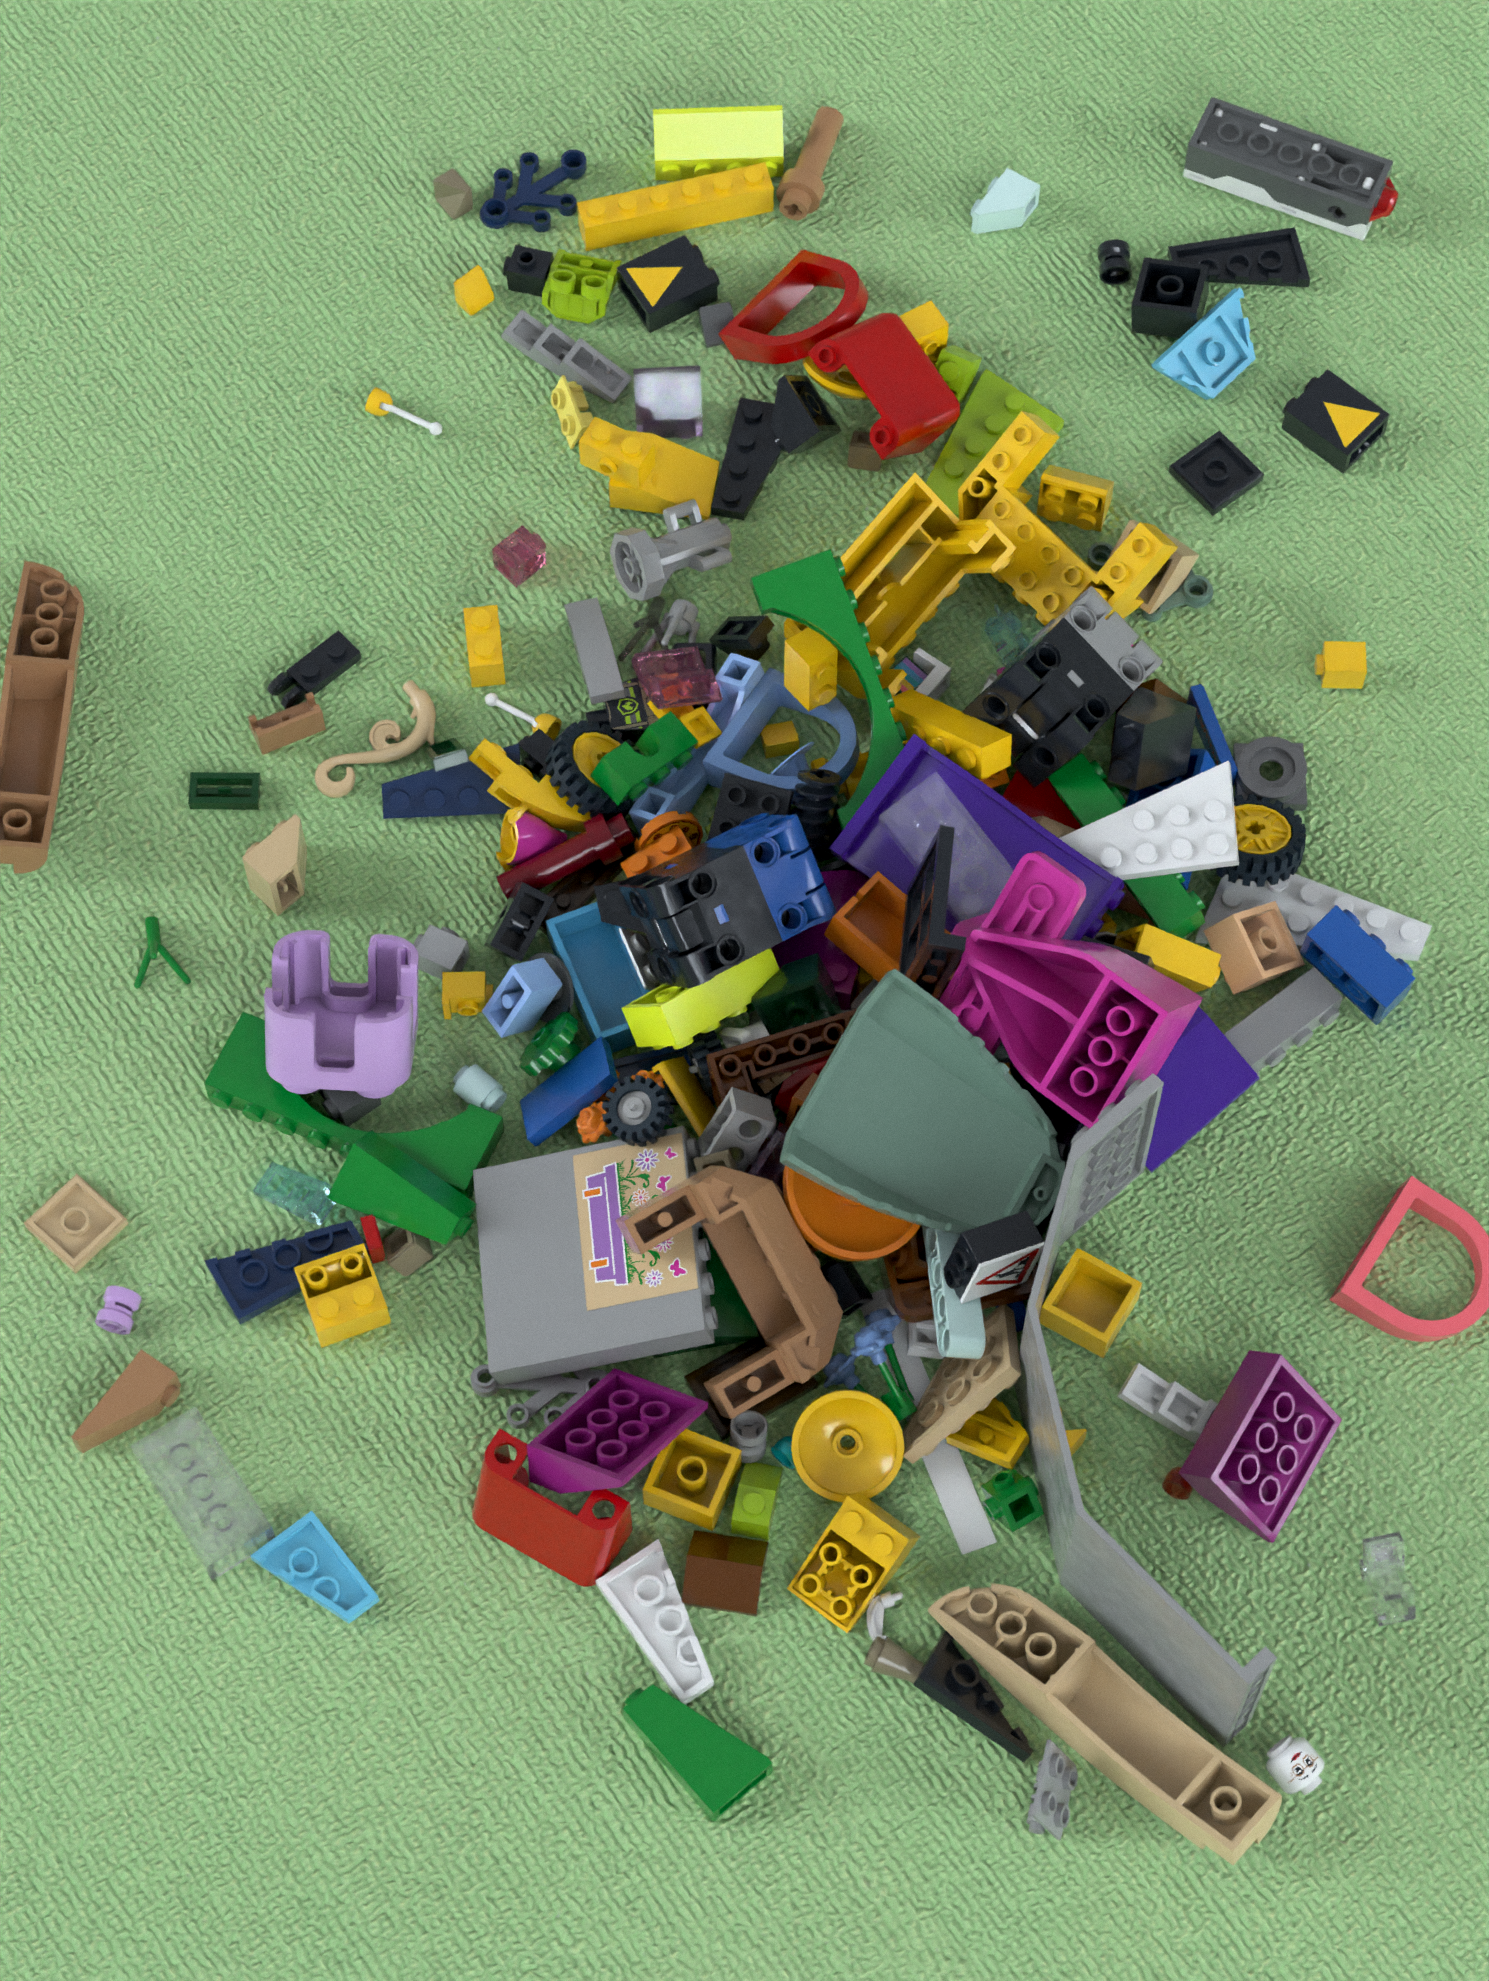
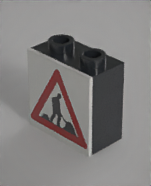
(993, 1257)

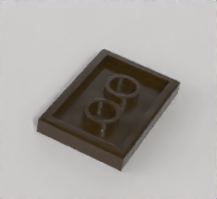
(715, 1367)

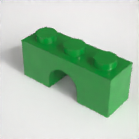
(627, 773)

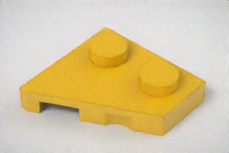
(992, 1435)

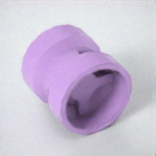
(118, 1310)

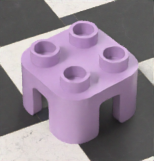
(340, 1031)

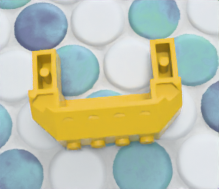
(1042, 565)

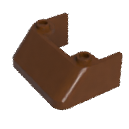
(914, 1302)

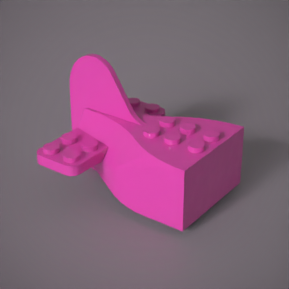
(1067, 1011)

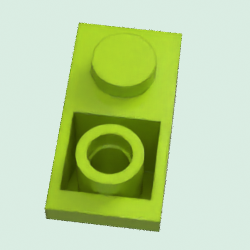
(958, 369)

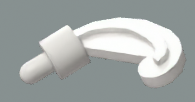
(875, 1612)

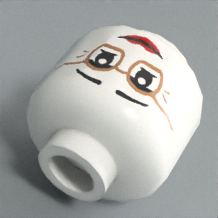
(1295, 1765)

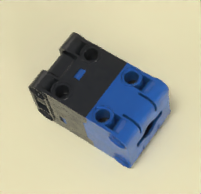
(728, 899)

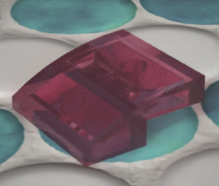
(676, 678)

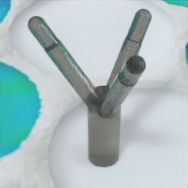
(650, 621)

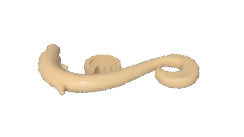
(383, 752)

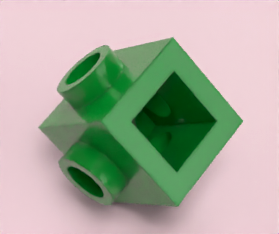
(1011, 1499)

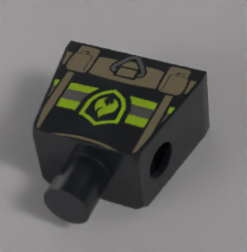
(627, 714)

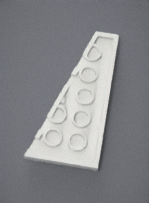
(1168, 832)
(1307, 902)

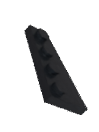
(1251, 259)

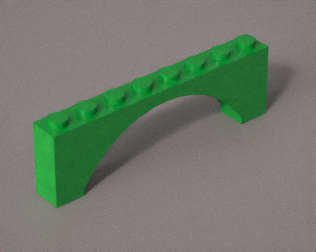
(816, 597)
(242, 1082)

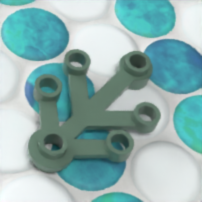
(1181, 595)

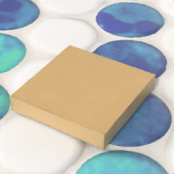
(76, 1223)

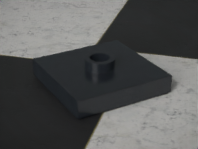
(1216, 473)

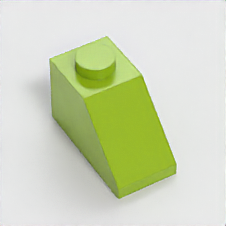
(756, 1500)

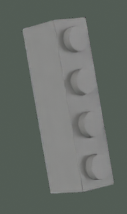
(1286, 1020)

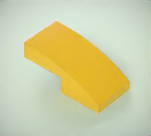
(695, 720)

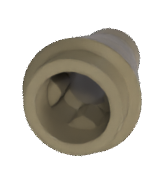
(892, 1660)

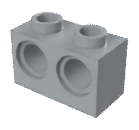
(740, 1126)

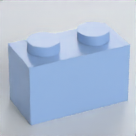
(522, 997)

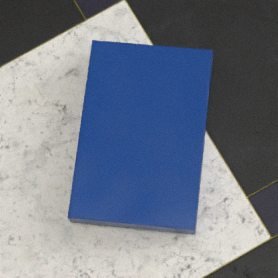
(568, 1091)

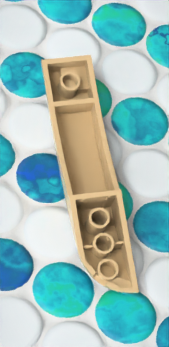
(1110, 1718)

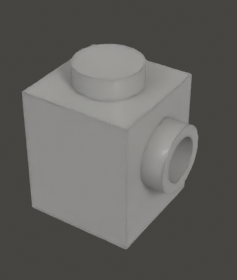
(441, 951)

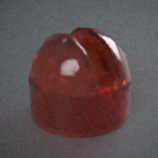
(1176, 1485)

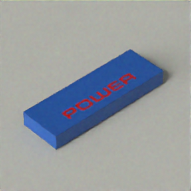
(1209, 728)

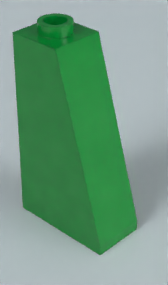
(400, 1191)
(697, 1752)

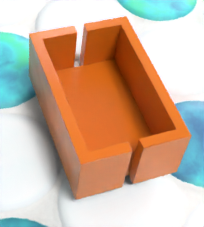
(874, 929)

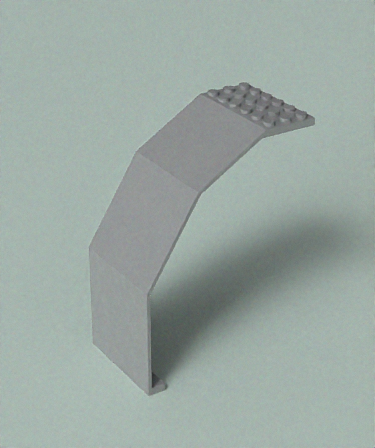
(1085, 1555)

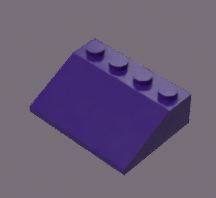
(1199, 1083)

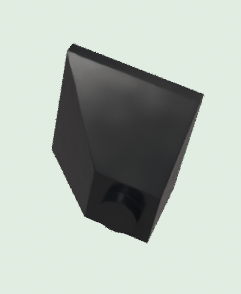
(800, 415)

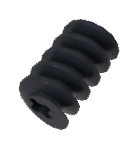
(816, 804)

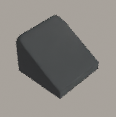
(713, 320)

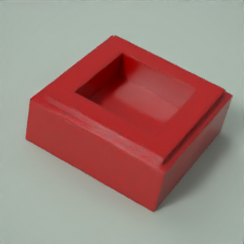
(373, 1238)

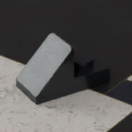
(744, 636)

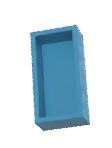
(599, 972)

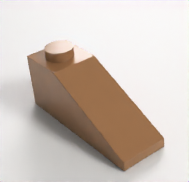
(133, 1399)

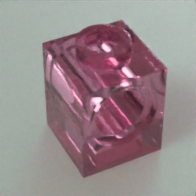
(519, 555)

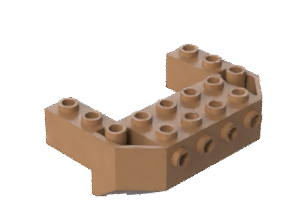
(768, 1267)

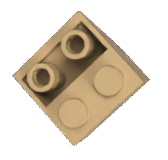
(278, 865)

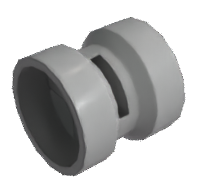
(749, 1435)

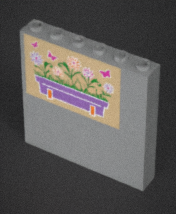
(560, 1273)

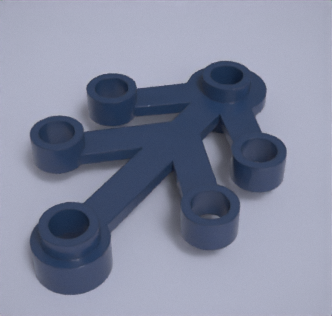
(532, 194)

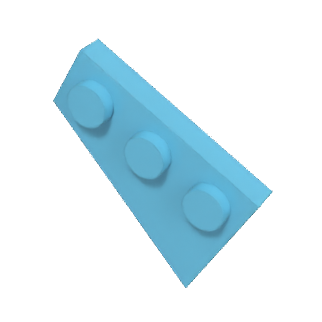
(318, 1568)

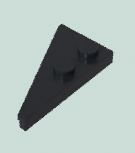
(965, 1693)

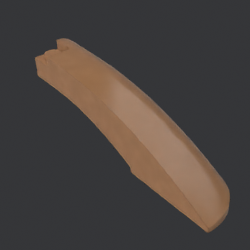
(36, 711)

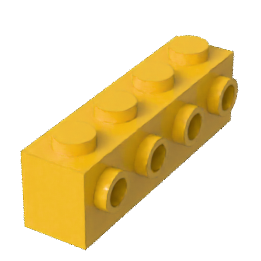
(959, 737)

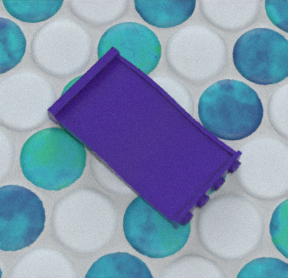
(871, 849)

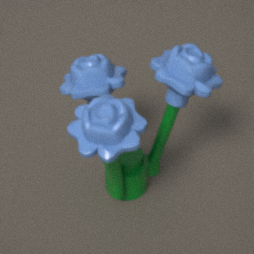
(871, 1342)

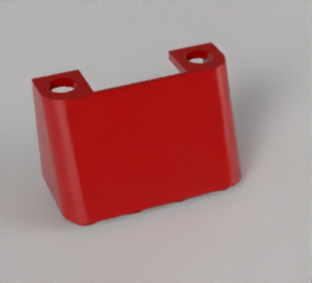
(567, 1543)

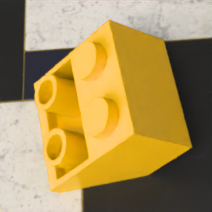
(1074, 498)
(342, 1295)

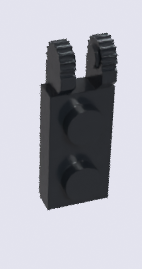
(315, 669)

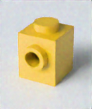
(1342, 664)

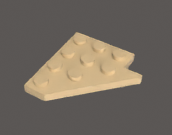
(964, 1386)

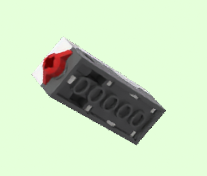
(1290, 169)

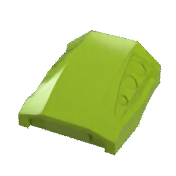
(579, 286)

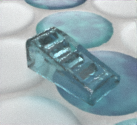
(314, 1205)

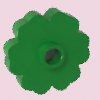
(551, 1046)

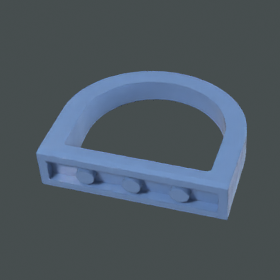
(753, 717)

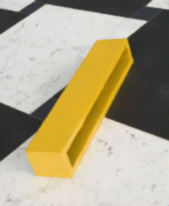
(675, 206)

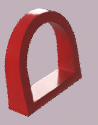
(748, 330)

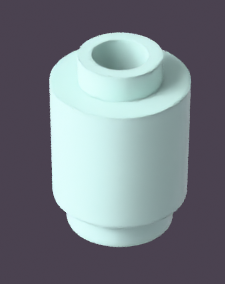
(479, 1088)

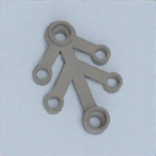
(547, 1388)

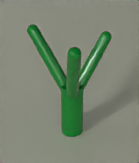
(154, 945)

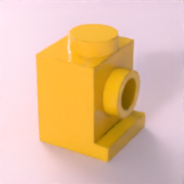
(465, 993)

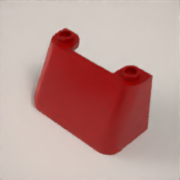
(897, 380)

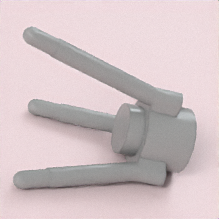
(678, 622)

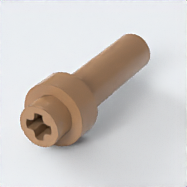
(802, 186)

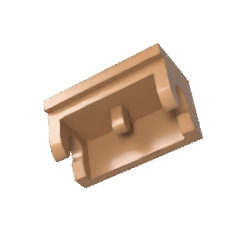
(287, 725)

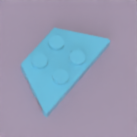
(1211, 350)

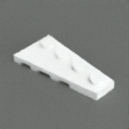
(654, 1614)

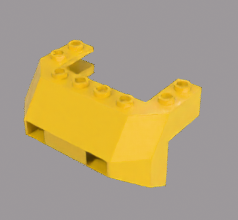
(922, 574)

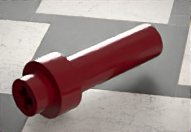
(600, 841)

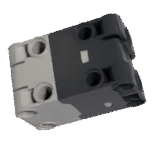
(1065, 685)

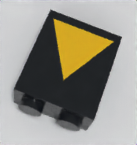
(668, 283)
(1334, 420)

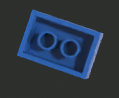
(1357, 964)

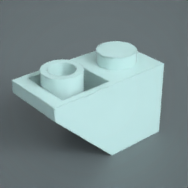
(1006, 204)

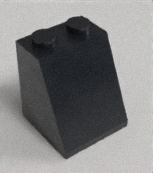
(1151, 740)

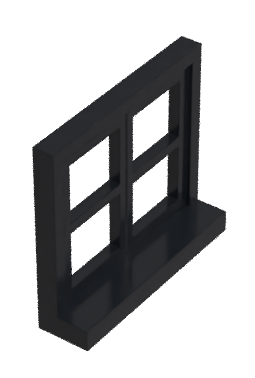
(926, 951)

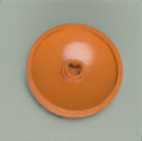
(841, 1225)

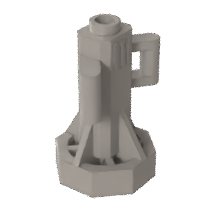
(647, 562)

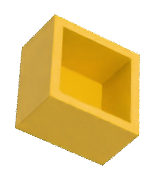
(1090, 1302)

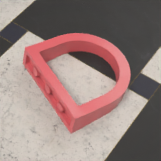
(1438, 1209)

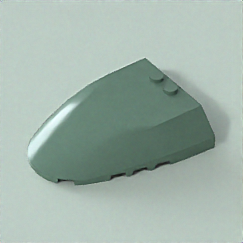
(924, 1120)

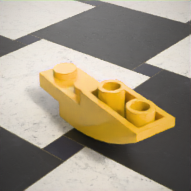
(516, 788)

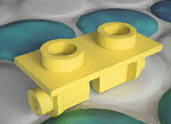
(569, 401)

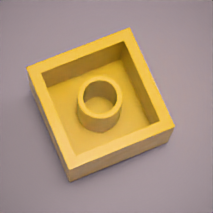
(693, 1478)

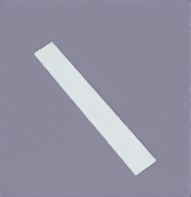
(945, 1462)

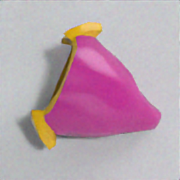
(525, 837)

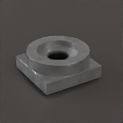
(1290, 756)

